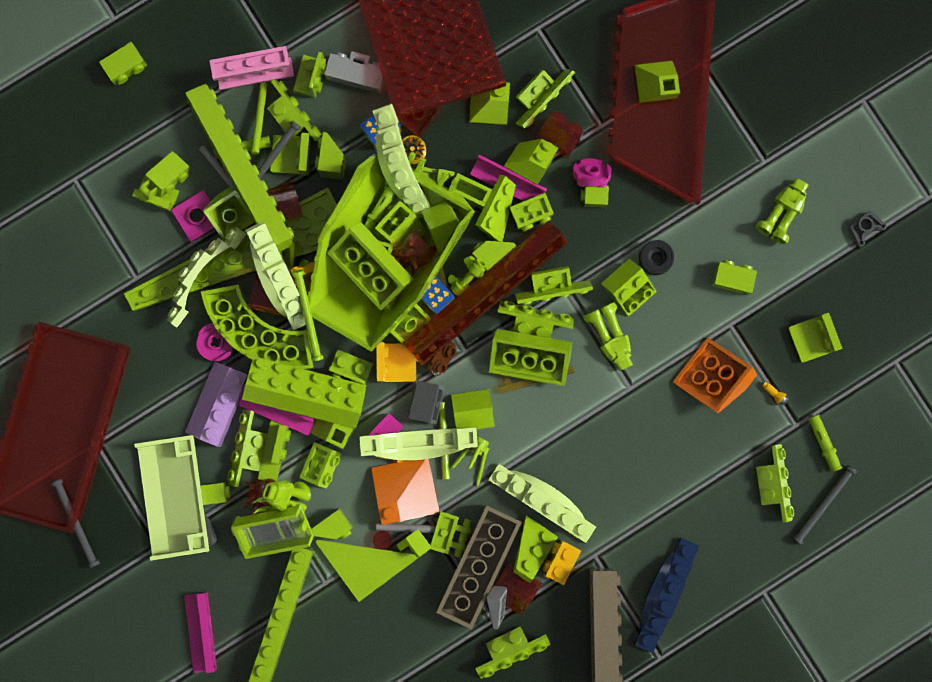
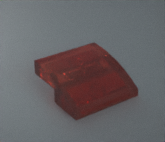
(286, 200)

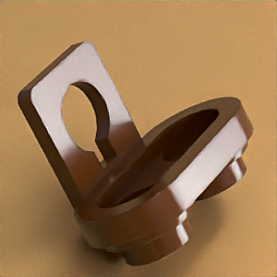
(440, 361)

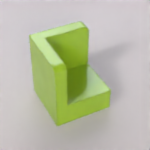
(416, 542)

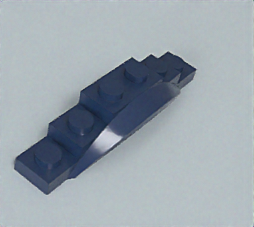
(665, 594)

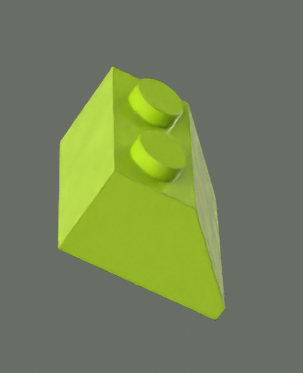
(532, 159)

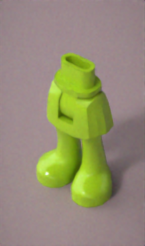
(791, 200)
(617, 348)
(280, 492)

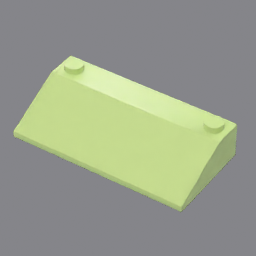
(173, 497)

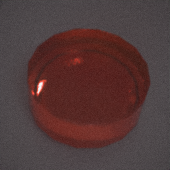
(382, 539)

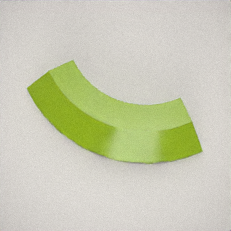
(250, 334)

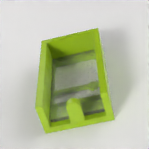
(272, 532)

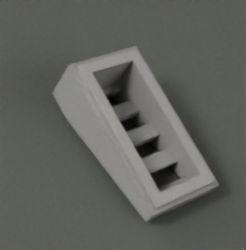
(496, 602)

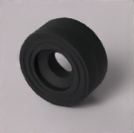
(660, 247)

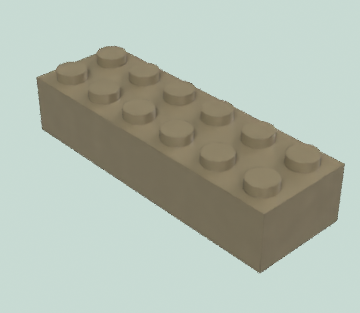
(478, 567)
(604, 625)

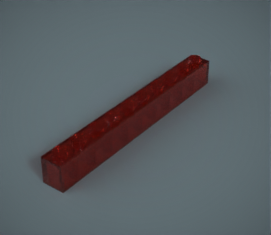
(485, 293)

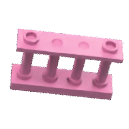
(252, 68)

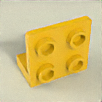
(395, 363)
(561, 562)

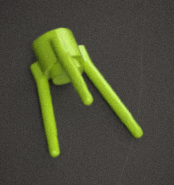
(482, 448)

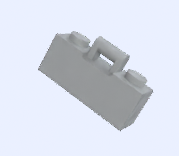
(347, 72)

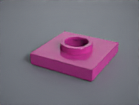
(182, 212)

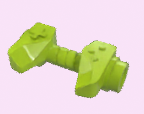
(476, 269)

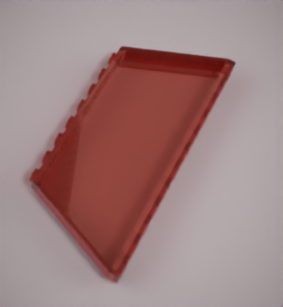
(663, 136)

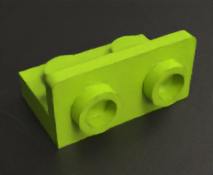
(532, 211)
(350, 367)
(320, 465)

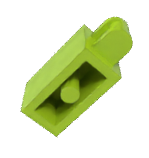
(164, 176)

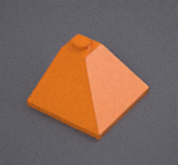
(715, 376)
(404, 490)

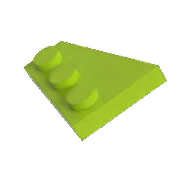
(497, 208)
(533, 548)

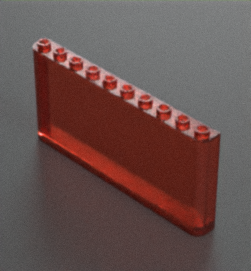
(58, 424)

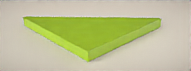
(364, 567)

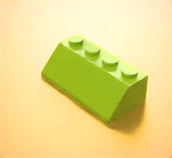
(370, 265)
(530, 357)

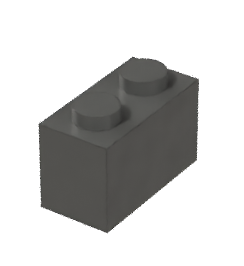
(426, 402)

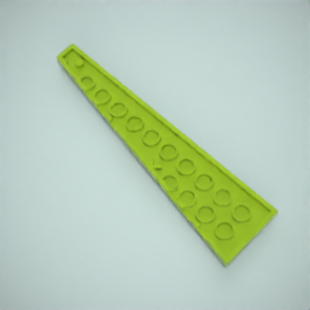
(239, 261)

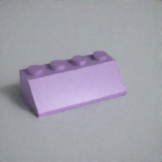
(217, 404)

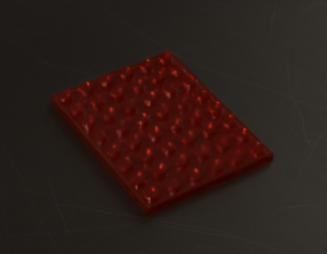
(431, 51)

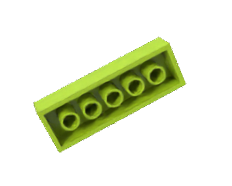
(304, 392)

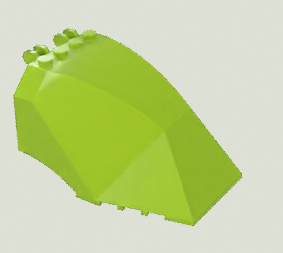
(333, 294)

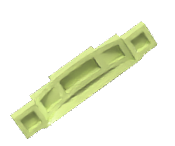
(395, 161)
(189, 273)
(275, 275)
(418, 443)
(544, 500)

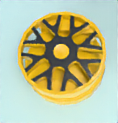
(415, 145)

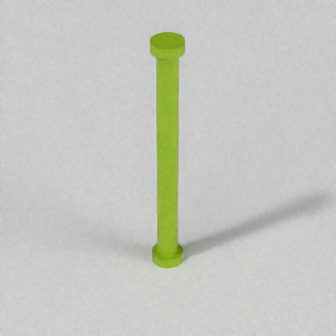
(298, 274)

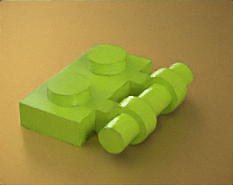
(445, 531)

